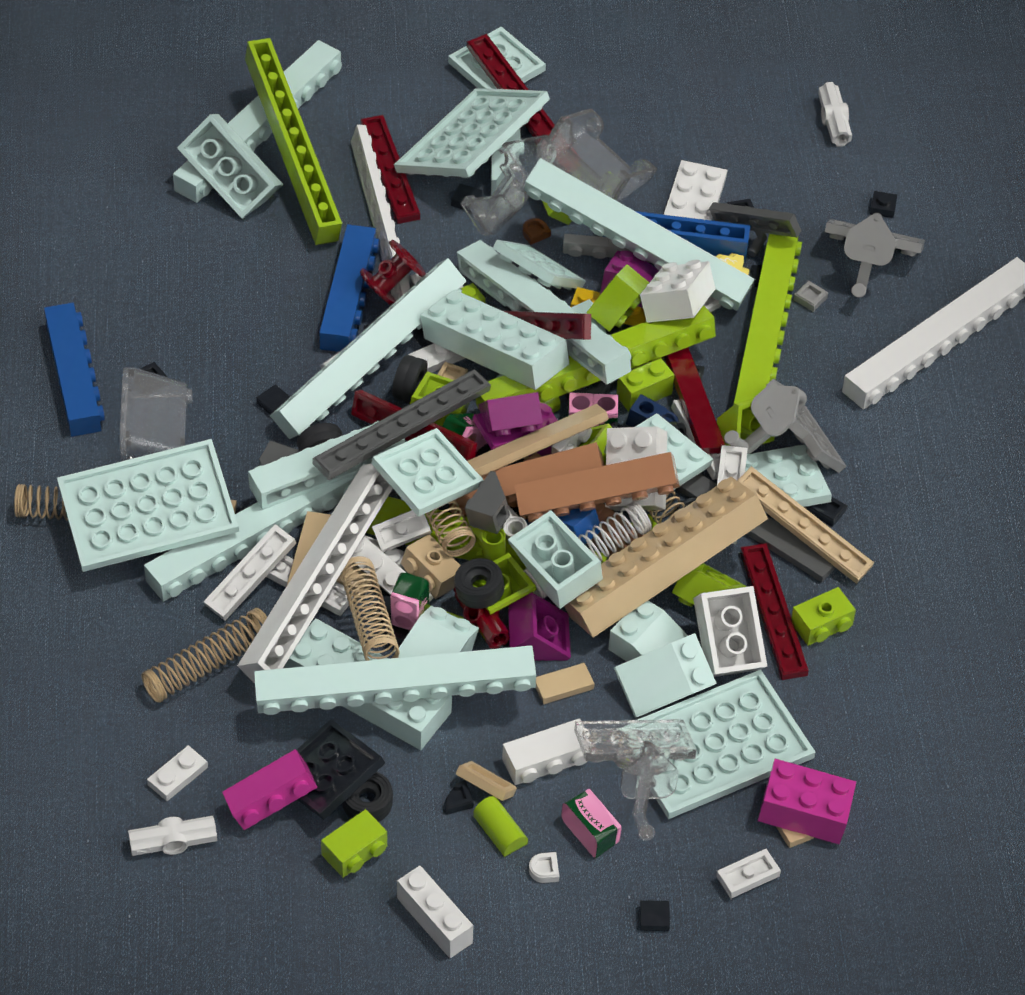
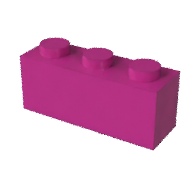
(269, 789)

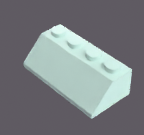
(229, 165)

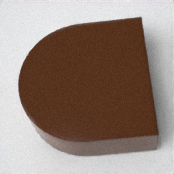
(535, 230)

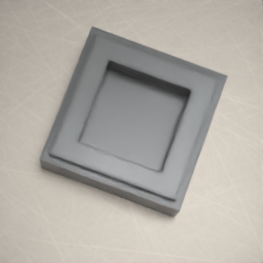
(810, 296)

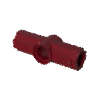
(489, 625)

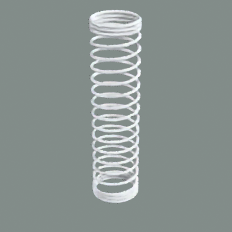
(642, 526)

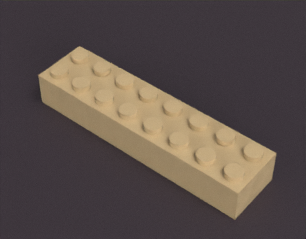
(667, 554)

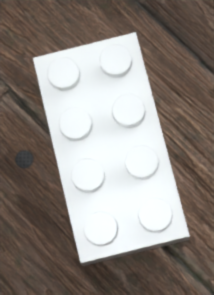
(695, 190)

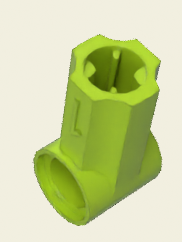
(492, 544)

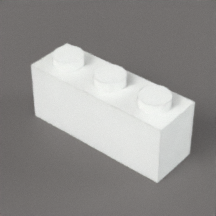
(542, 753)
(435, 911)

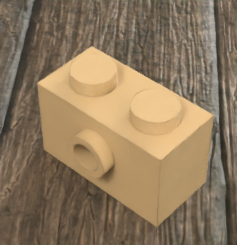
(427, 560)

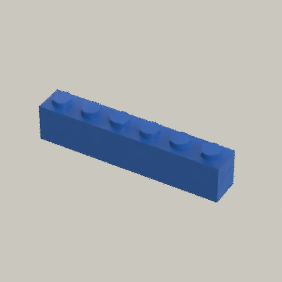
(708, 235)
(348, 288)
(73, 370)

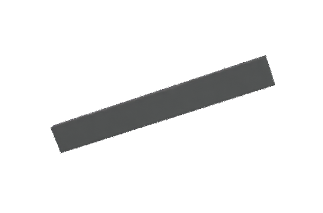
(401, 424)
(775, 535)

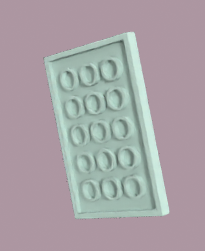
(472, 132)
(147, 505)
(736, 741)

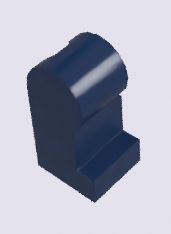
(646, 408)

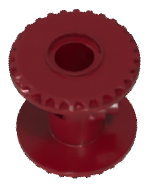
(392, 272)

